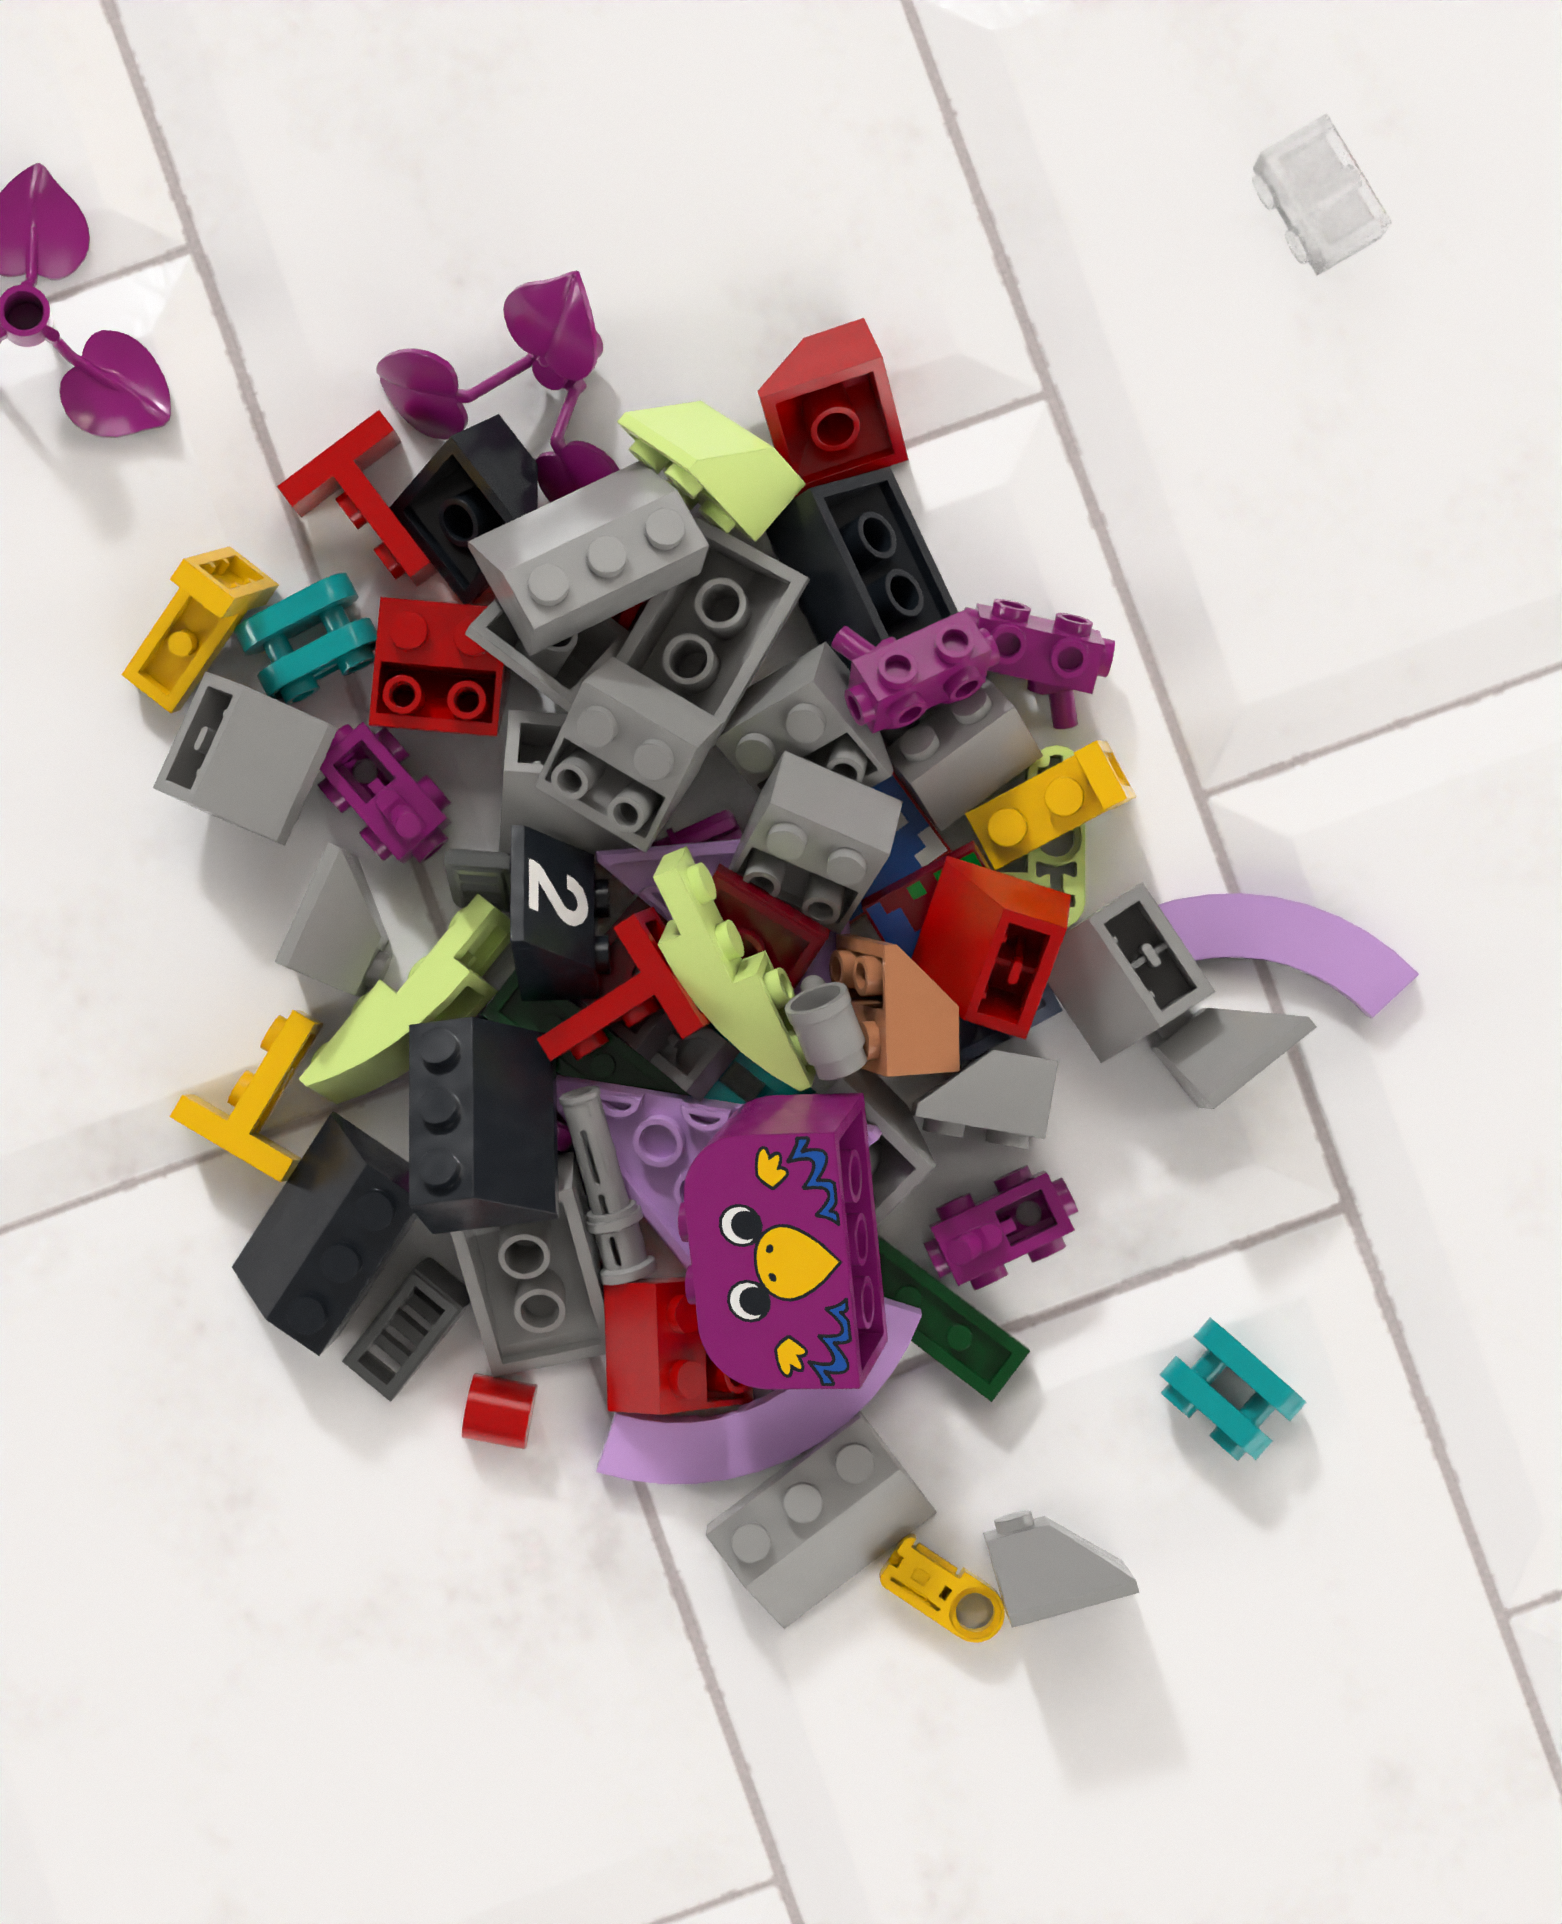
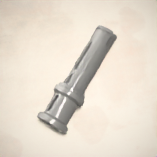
(612, 1213)

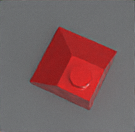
(833, 407)

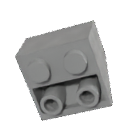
(807, 715)
(527, 749)
(627, 753)
(960, 753)
(245, 758)
(816, 840)
(1125, 973)
(993, 1092)

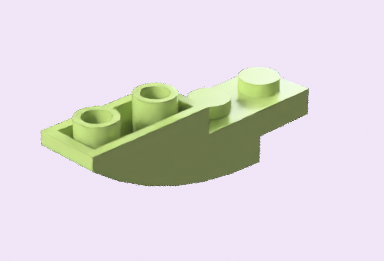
(441, 986)
(735, 994)

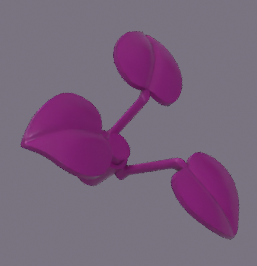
(558, 332)
(116, 380)

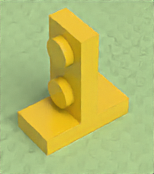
(196, 624)
(1051, 804)
(255, 1099)

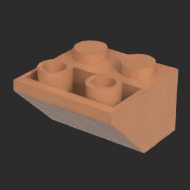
(901, 1010)

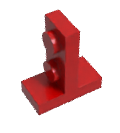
(343, 467)
(631, 1000)

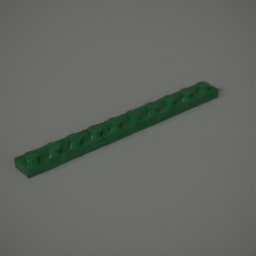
(949, 1325)

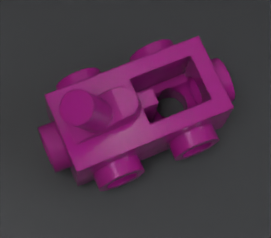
(1048, 653)
(908, 675)
(399, 811)
(983, 1236)

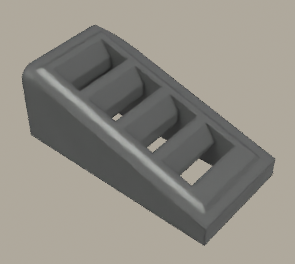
(479, 873)
(425, 1291)

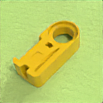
(936, 1589)

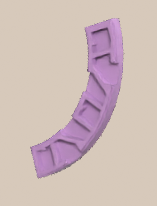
(1295, 937)
(756, 1434)

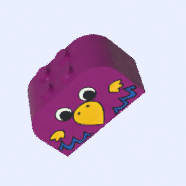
(787, 1244)

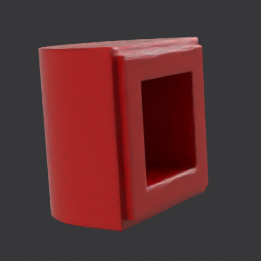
(499, 1411)

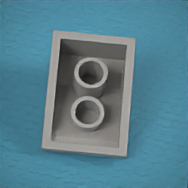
(537, 1284)

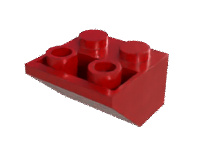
(434, 673)
(991, 943)
(658, 1354)

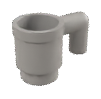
(827, 1028)

